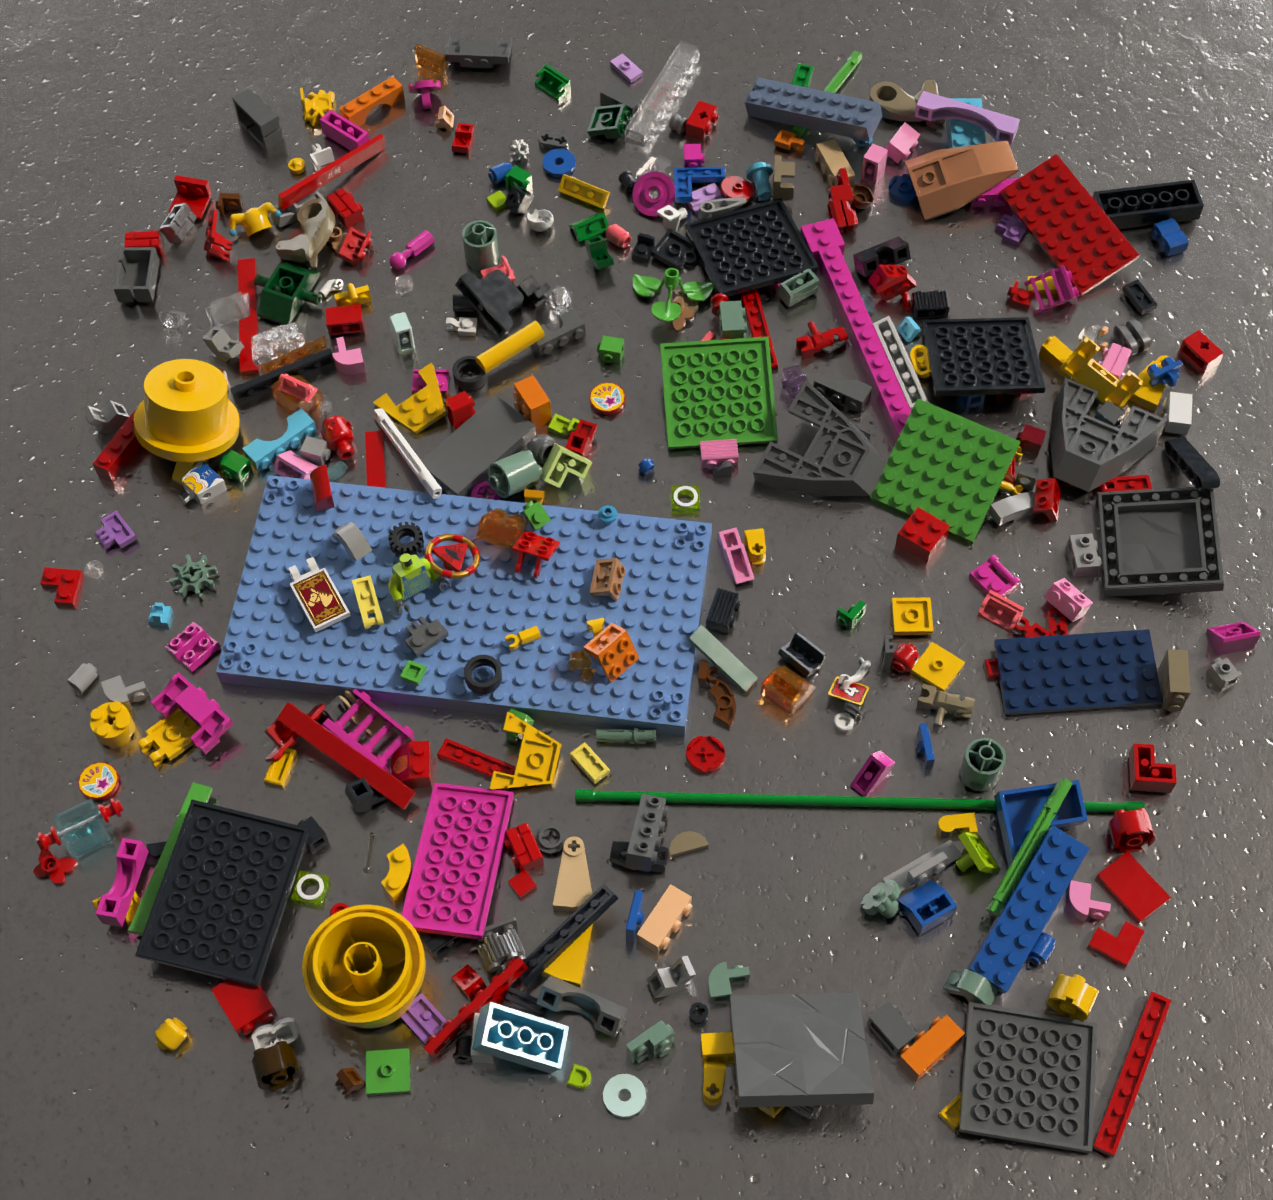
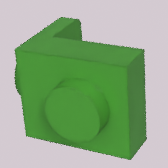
(535, 514)

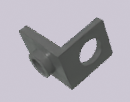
(1026, 477)

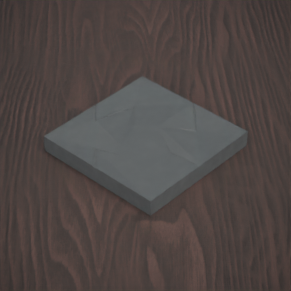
(1159, 541)
(800, 1050)

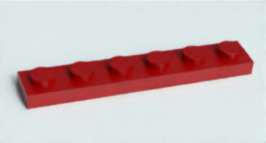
(465, 1016)

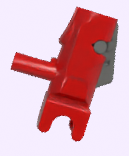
(825, 341)

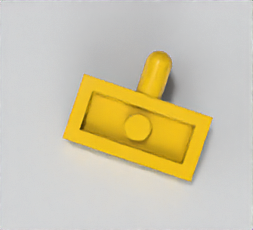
(353, 296)

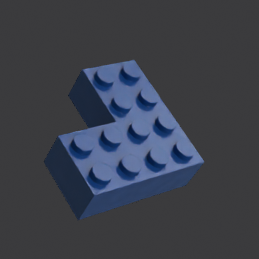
(1020, 808)

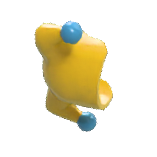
(253, 219)

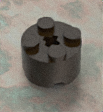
(275, 1066)

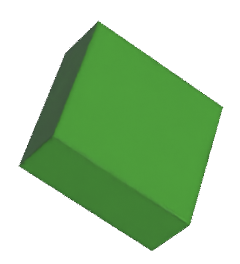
(413, 673)

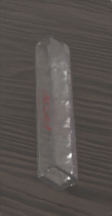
(662, 93)

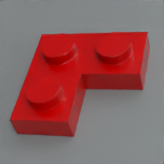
(65, 581)

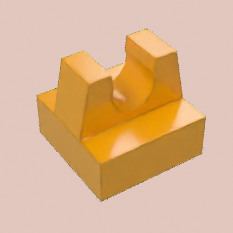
(534, 495)

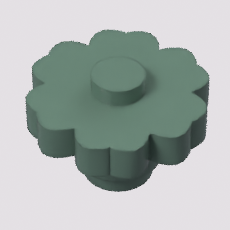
(882, 899)

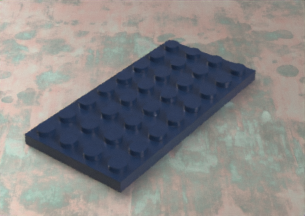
(1077, 672)

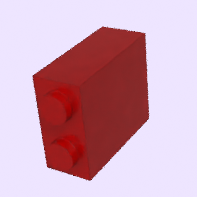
(244, 1005)

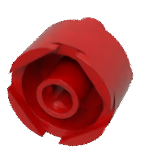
(1131, 830)

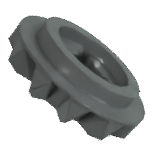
(543, 833)

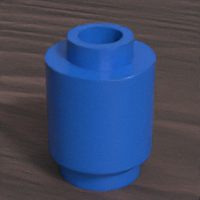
(498, 172)
(1042, 949)

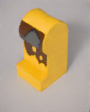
(956, 825)

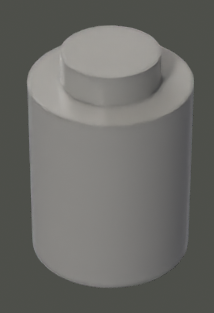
(83, 677)

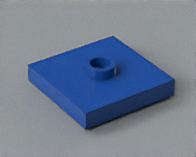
(635, 917)

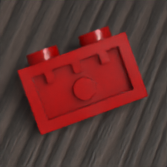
(1047, 498)

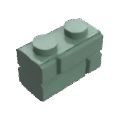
(798, 287)

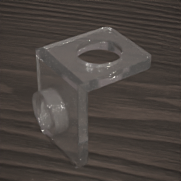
(170, 319)

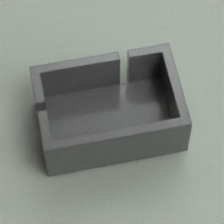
(253, 111)
(136, 274)

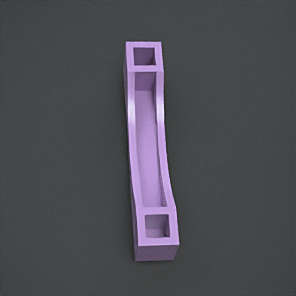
(935, 107)

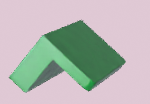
(590, 226)

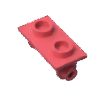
(296, 388)

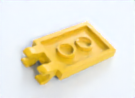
(168, 737)

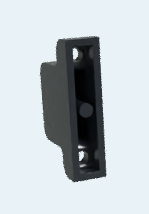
(493, 298)

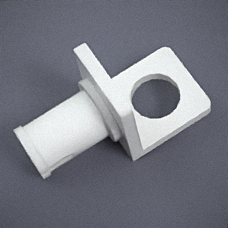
(321, 157)
(672, 216)

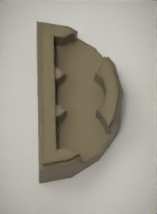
(687, 302)
(686, 843)

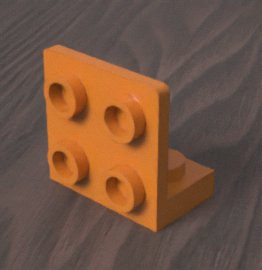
(613, 651)

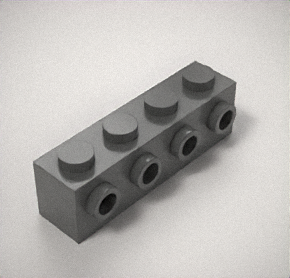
(645, 833)

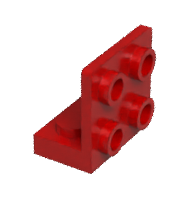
(192, 192)

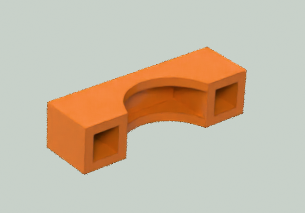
(387, 92)

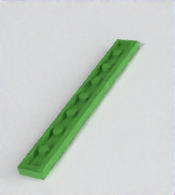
(196, 792)

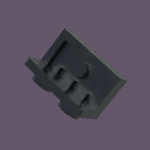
(803, 654)

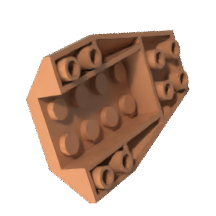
(958, 175)

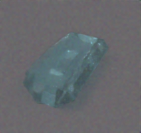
(868, 302)
(337, 470)

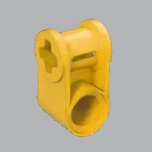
(755, 545)
(713, 1080)

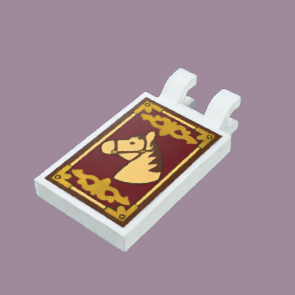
(318, 596)

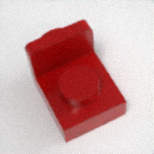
(1019, 296)
(468, 981)

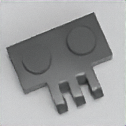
(424, 635)

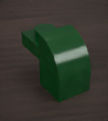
(598, 253)

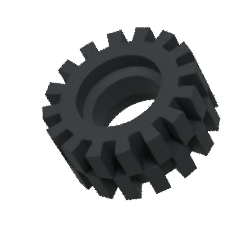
(402, 531)

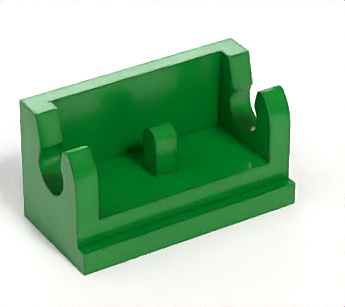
(553, 82)

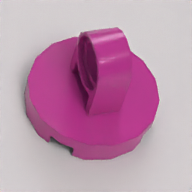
(425, 87)

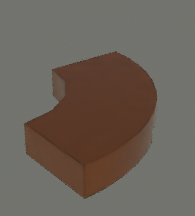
(725, 703)

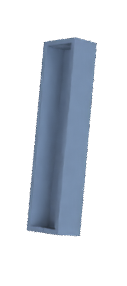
(813, 109)

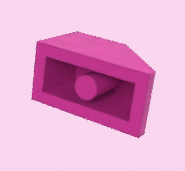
(872, 773)

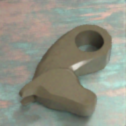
(902, 105)
(317, 226)

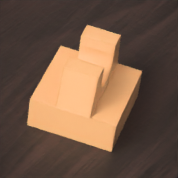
(445, 118)

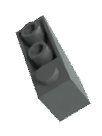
(845, 391)

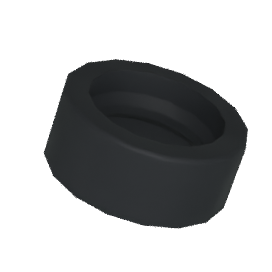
(468, 384)
(483, 660)

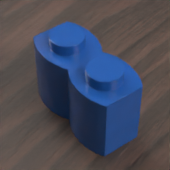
(1169, 237)

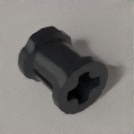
(627, 181)
(694, 1019)
(463, 1047)

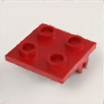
(216, 240)
(537, 546)

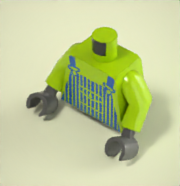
(410, 578)

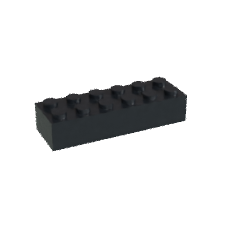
(1151, 203)

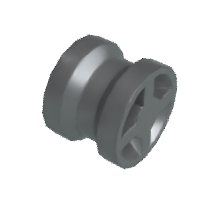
(678, 124)

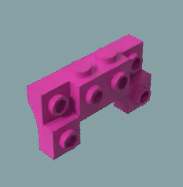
(196, 706)

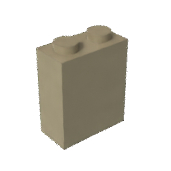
(1174, 680)

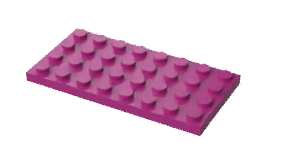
(457, 860)

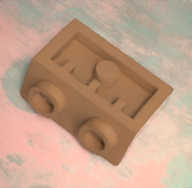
(607, 578)

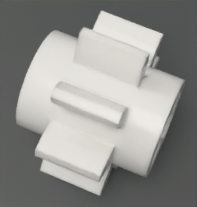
(518, 149)

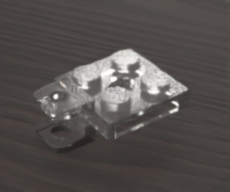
(279, 340)

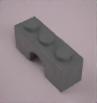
(571, 328)

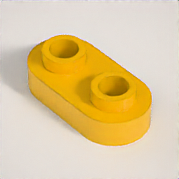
(920, 363)

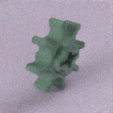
(193, 576)

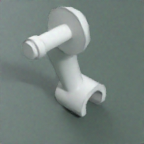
(846, 680)

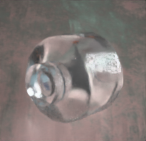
(560, 300)

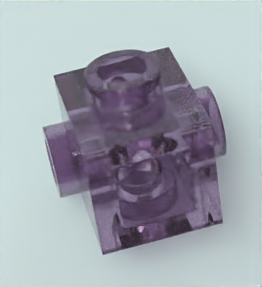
(793, 379)

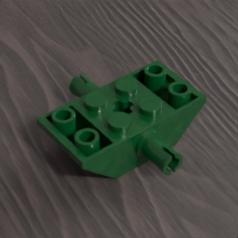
(286, 292)

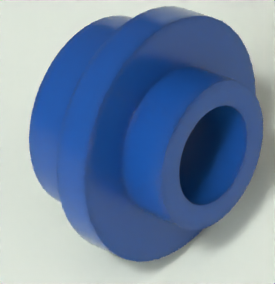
(646, 465)

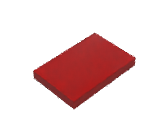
(1133, 887)

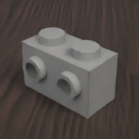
(1083, 555)

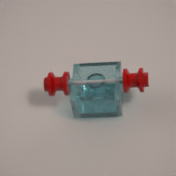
(81, 827)

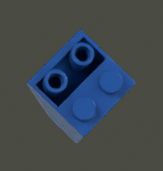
(927, 906)

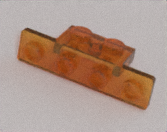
(294, 354)

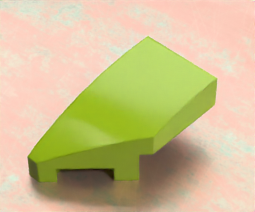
(562, 426)

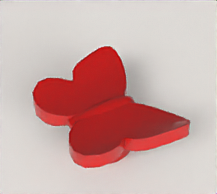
(53, 867)

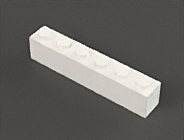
(900, 361)

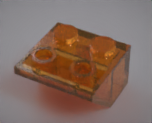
(292, 403)
(501, 528)
(786, 689)

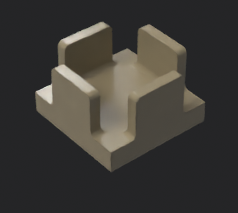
(783, 170)

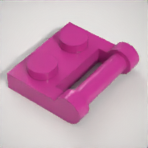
(988, 580)

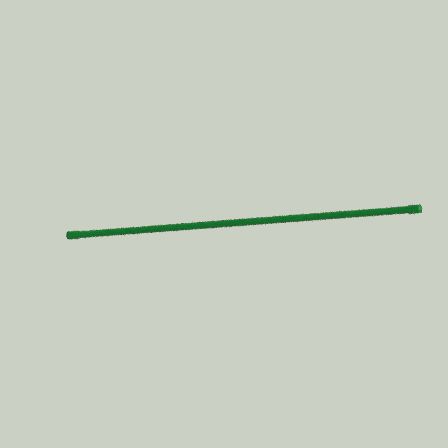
(585, 795)

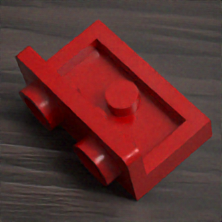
(354, 245)

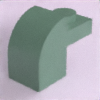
(721, 978)
(971, 986)

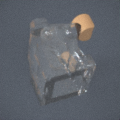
(1095, 334)

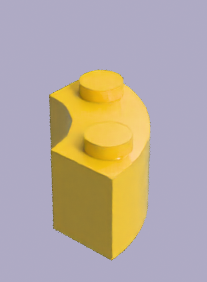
(399, 875)

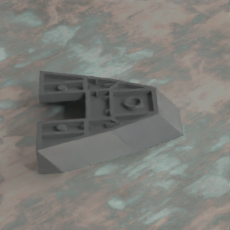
(1089, 450)
(837, 460)

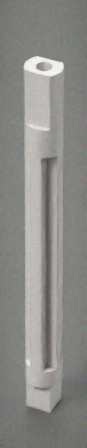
(407, 453)

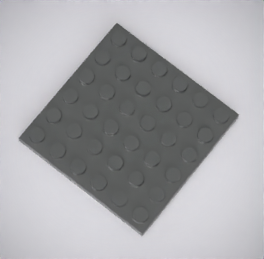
(1028, 1077)

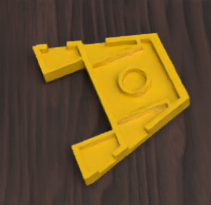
(419, 409)
(535, 760)

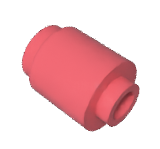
(618, 235)

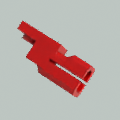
(839, 203)

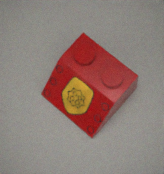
(413, 764)

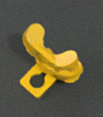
(316, 102)

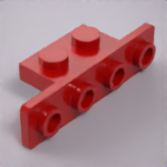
(284, 736)

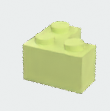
(561, 462)

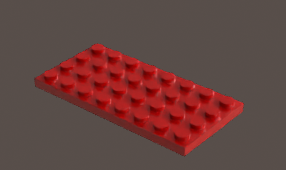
(1069, 224)

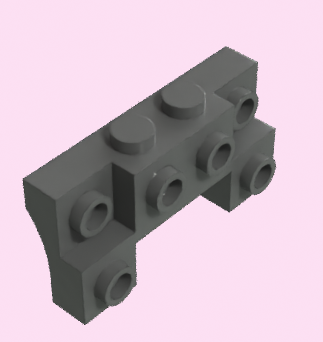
(477, 53)

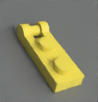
(367, 601)

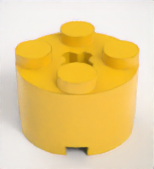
(112, 724)
(1072, 996)

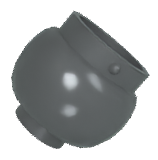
(541, 447)

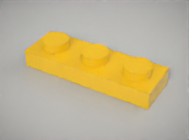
(583, 191)

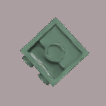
(654, 1040)

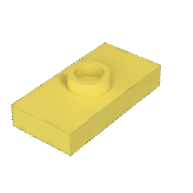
(589, 763)

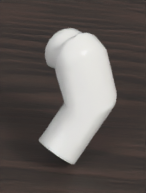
(331, 285)

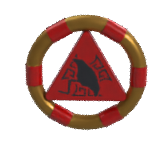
(452, 556)

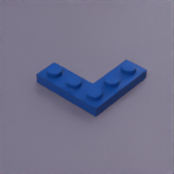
(686, 176)

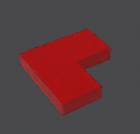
(1117, 948)

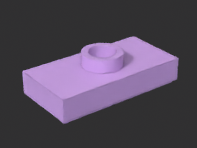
(626, 68)

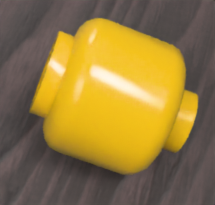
(170, 1034)

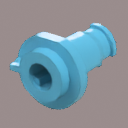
(759, 174)

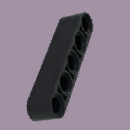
(1192, 464)

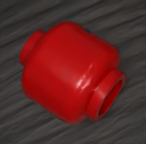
(905, 657)

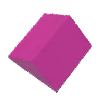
(1233, 637)

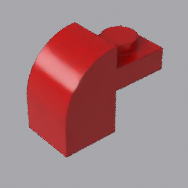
(582, 438)

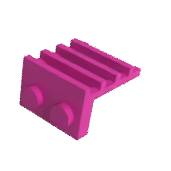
(1065, 289)

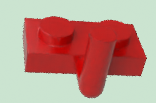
(897, 287)

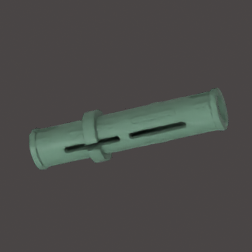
(632, 735)

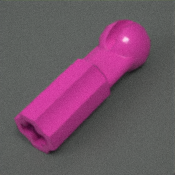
(413, 248)

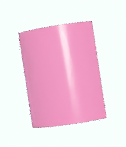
(293, 466)

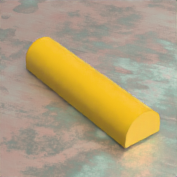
(510, 346)

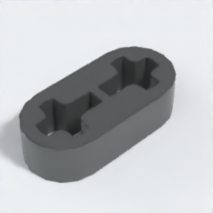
(553, 141)

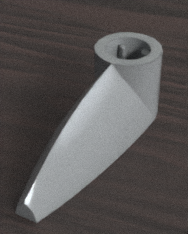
(719, 206)

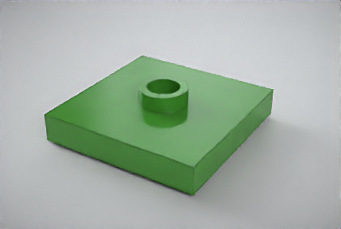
(387, 1072)

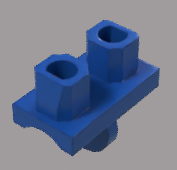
(1165, 375)

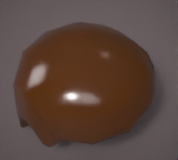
(862, 196)

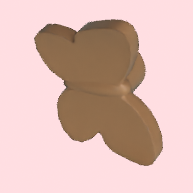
(336, 239)
(686, 314)

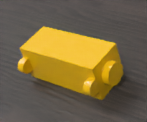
(1055, 354)

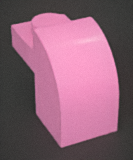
(349, 361)
(1080, 905)

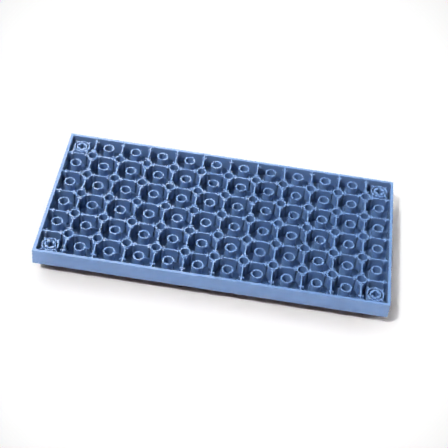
(659, 606)

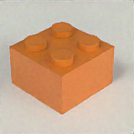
(532, 401)

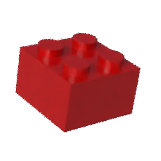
(922, 535)

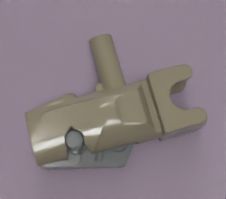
(945, 702)

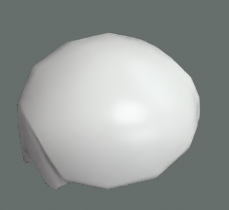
(540, 220)

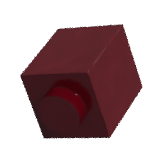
(1031, 439)

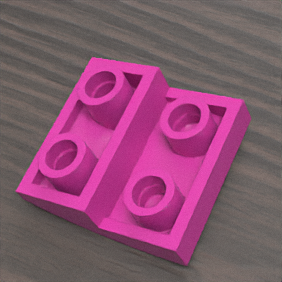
(192, 646)

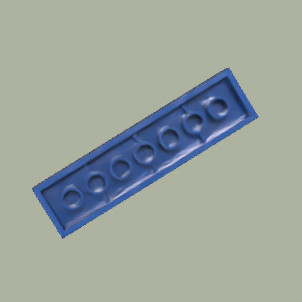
(1028, 908)

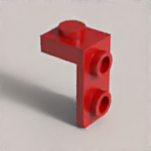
(885, 273)

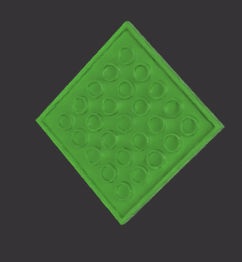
(718, 392)
(945, 468)

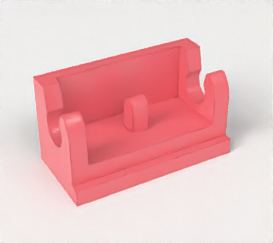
(1001, 611)

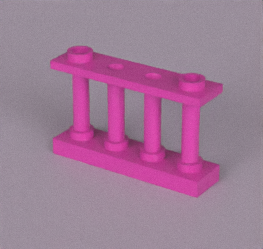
(352, 737)

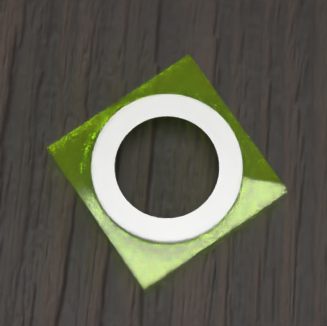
(694, 505)
(316, 899)

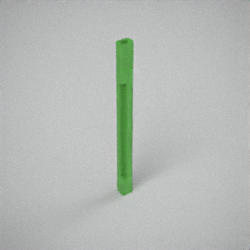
(836, 82)
(1029, 846)

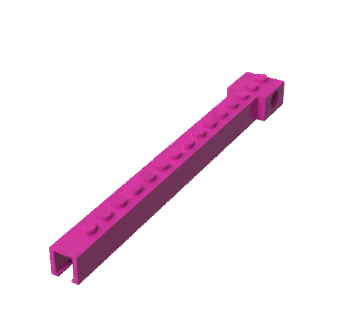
(828, 251)

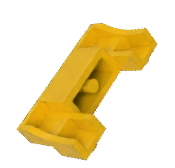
(1090, 373)

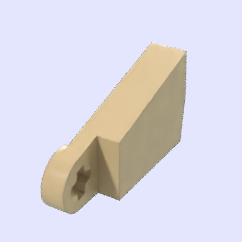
(573, 878)

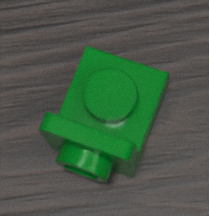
(852, 616)

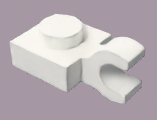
(464, 326)

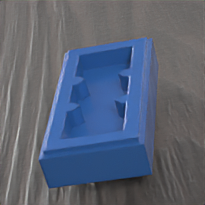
(925, 746)

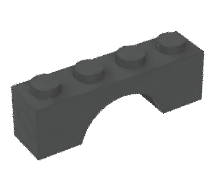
(561, 995)

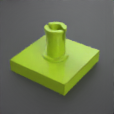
(977, 854)

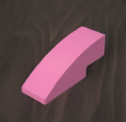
(735, 555)

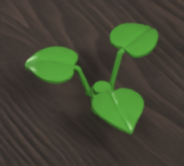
(667, 312)

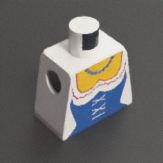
(202, 484)

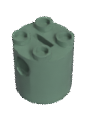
(480, 245)
(514, 474)
(982, 764)

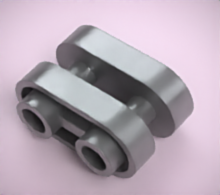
(1132, 336)

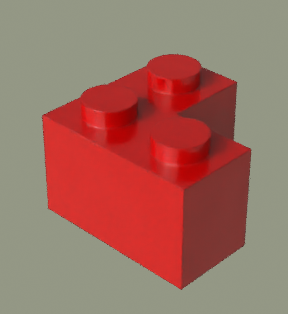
(1148, 775)

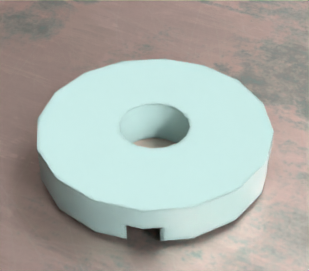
(627, 1083)

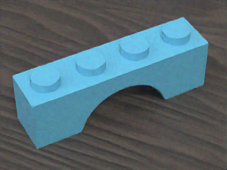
(264, 453)

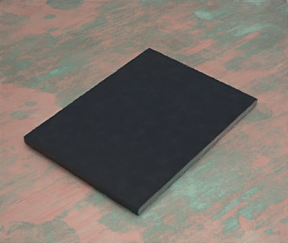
(223, 893)

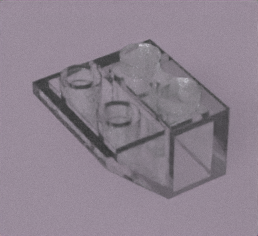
(228, 309)

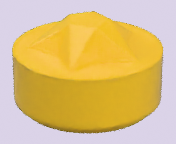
(296, 166)

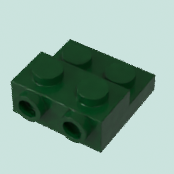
(609, 121)

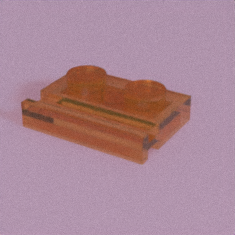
(430, 60)

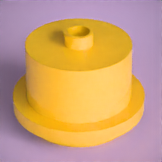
(186, 412)
(364, 966)

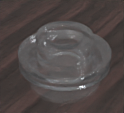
(325, 407)
(96, 573)

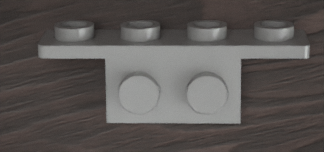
(925, 866)

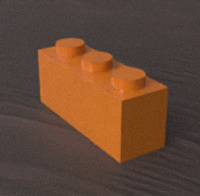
(930, 1046)

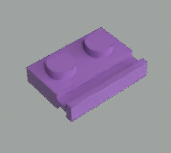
(423, 1018)

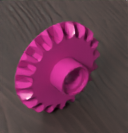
(644, 190)

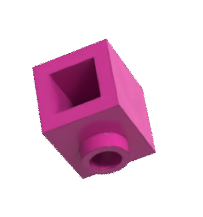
(693, 155)

